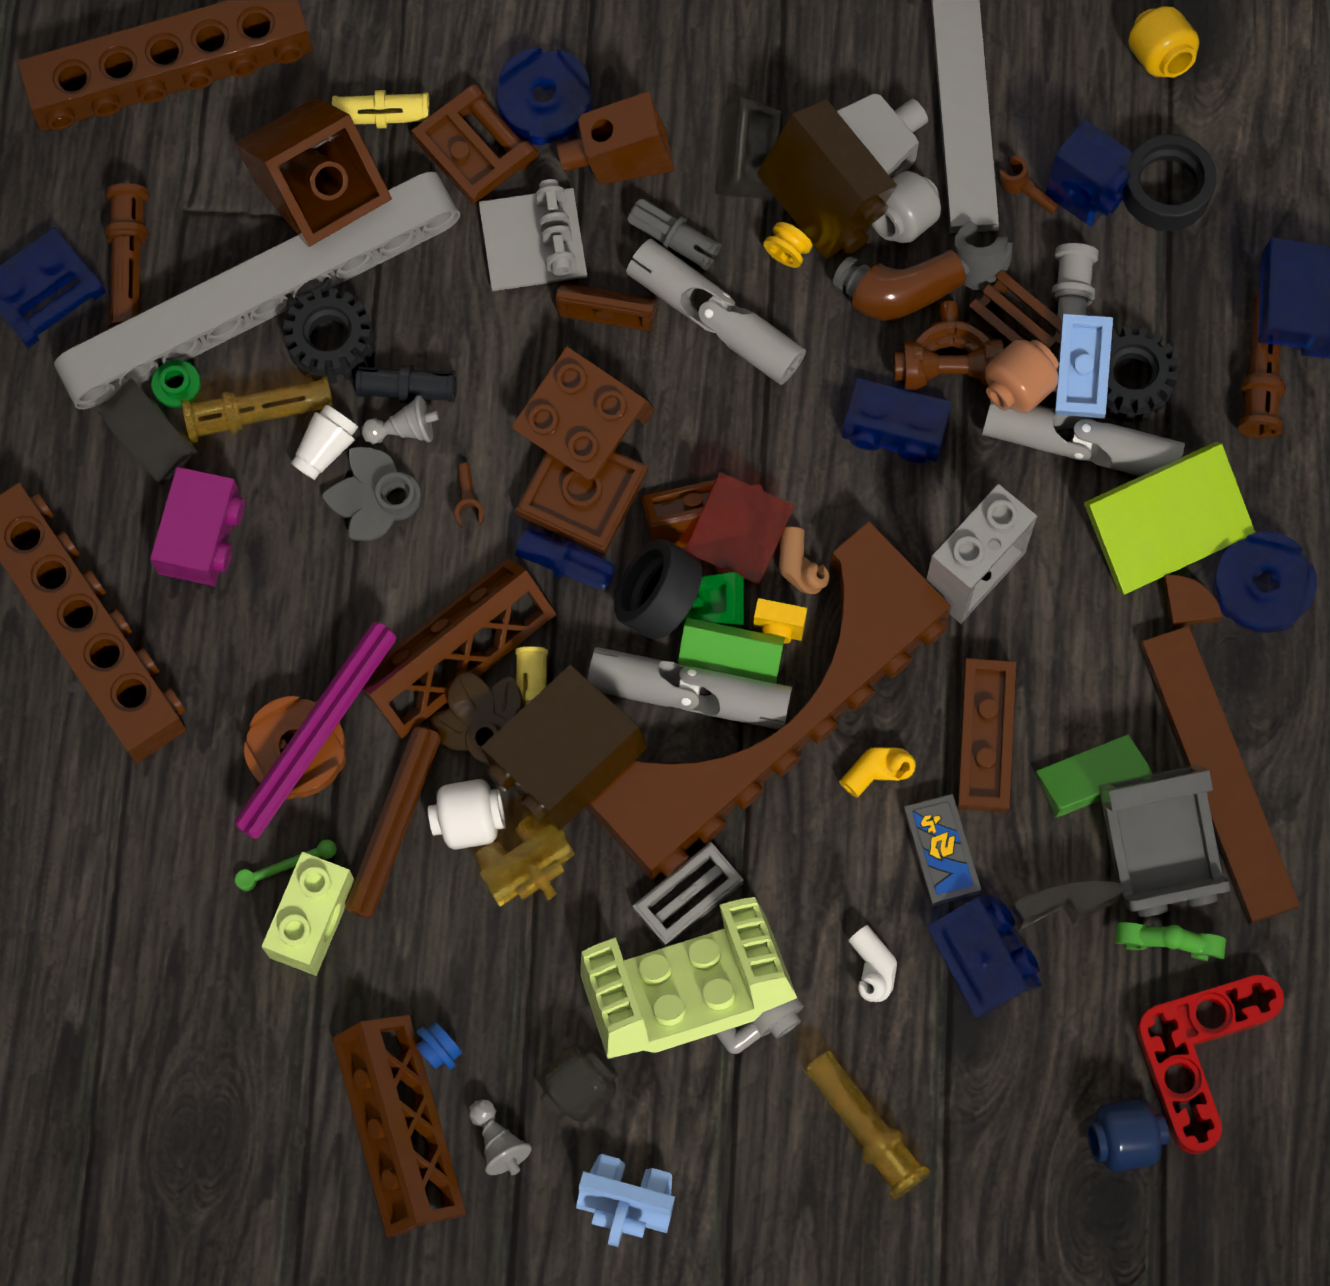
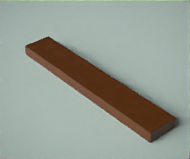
(1234, 806)

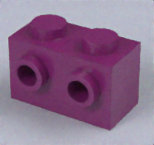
(197, 527)

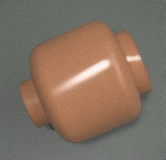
(1021, 376)

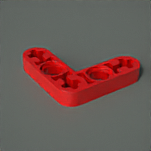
(1189, 1033)

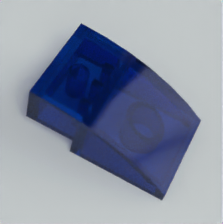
(1295, 296)

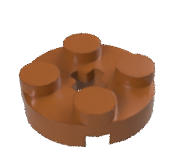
(268, 739)

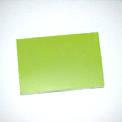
(1169, 518)

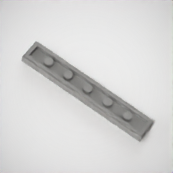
(964, 114)

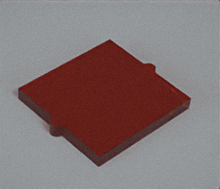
(739, 527)

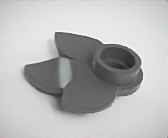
(367, 494)

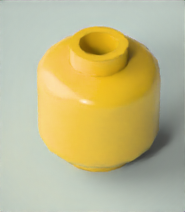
(1164, 42)

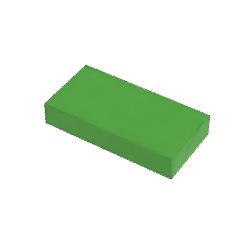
(730, 650)

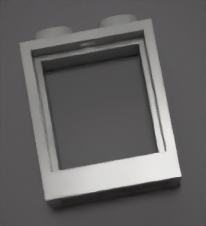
(987, 541)

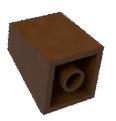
(314, 169)

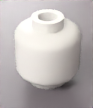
(467, 814)

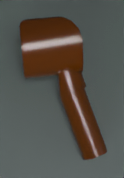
(1023, 184)
(467, 495)

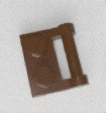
(463, 153)

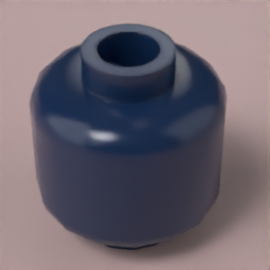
(1127, 1135)

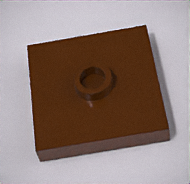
(582, 508)

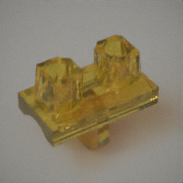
(528, 865)

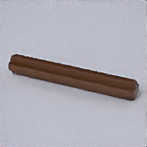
(393, 822)

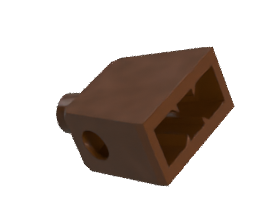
(620, 141)

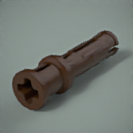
(126, 235)
(1262, 387)

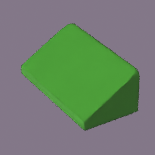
(1075, 780)

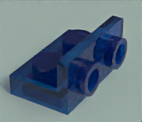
(896, 421)
(985, 954)

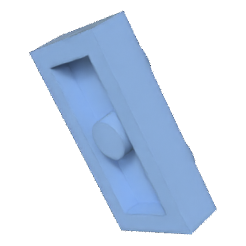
(1084, 366)

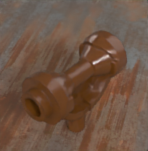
(919, 360)

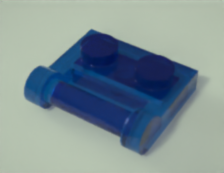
(36, 275)

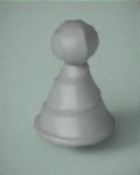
(410, 422)
(502, 1148)

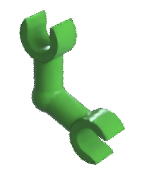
(1140, 937)

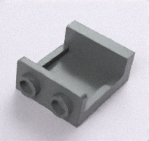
(1163, 840)

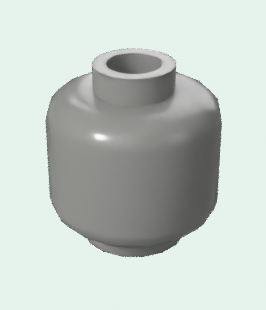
(911, 208)

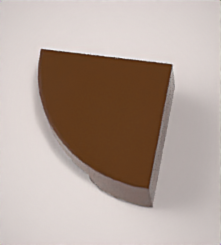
(1189, 602)

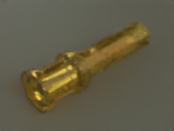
(316, 395)
(881, 1144)

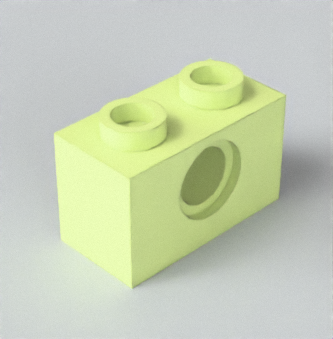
(308, 913)

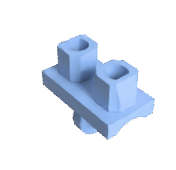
(623, 1205)

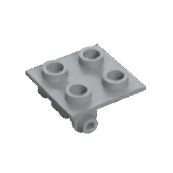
(533, 238)

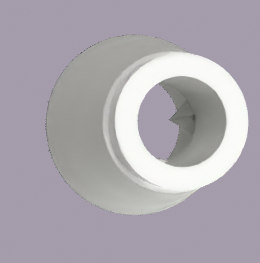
(323, 441)

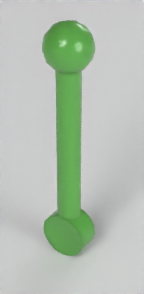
(247, 880)

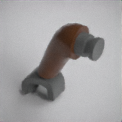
(897, 292)

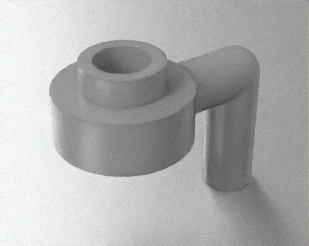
(775, 1021)

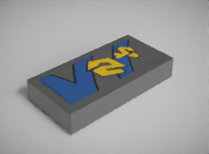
(942, 850)

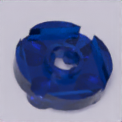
(540, 120)
(1288, 567)

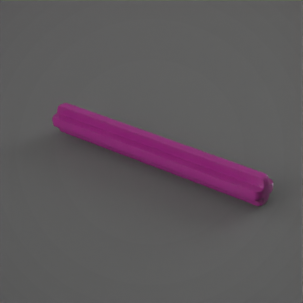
(315, 730)

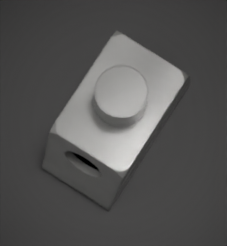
(885, 131)

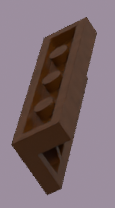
(449, 630)
(388, 1124)

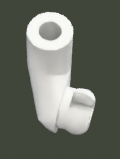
(879, 965)

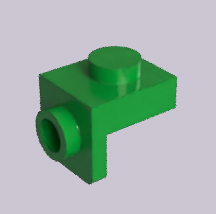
(719, 600)

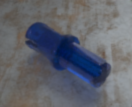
(564, 559)

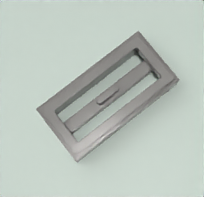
(655, 922)

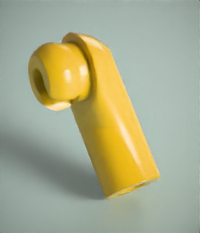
(878, 764)

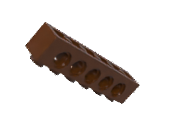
(144, 46)
(138, 728)

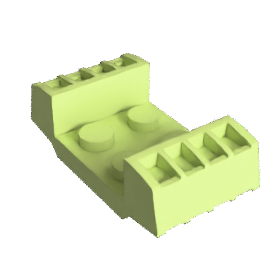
(688, 986)

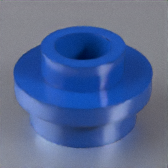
(437, 1046)

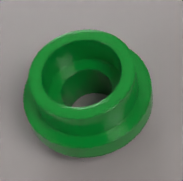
(172, 396)

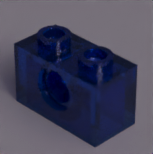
(1089, 174)

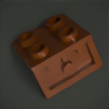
(580, 414)

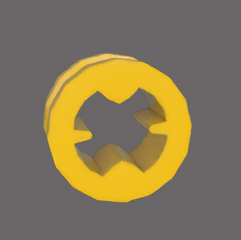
(788, 244)

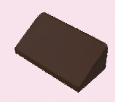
(606, 306)
(675, 511)

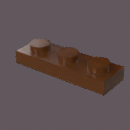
(986, 735)

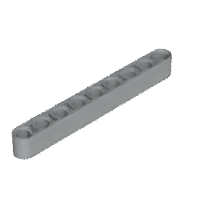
(253, 293)

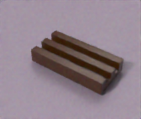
(993, 295)

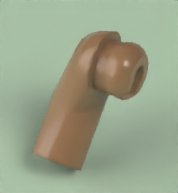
(796, 567)

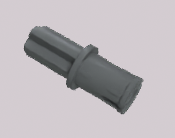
(673, 233)

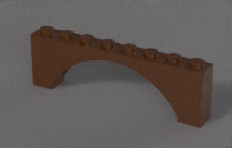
(885, 615)

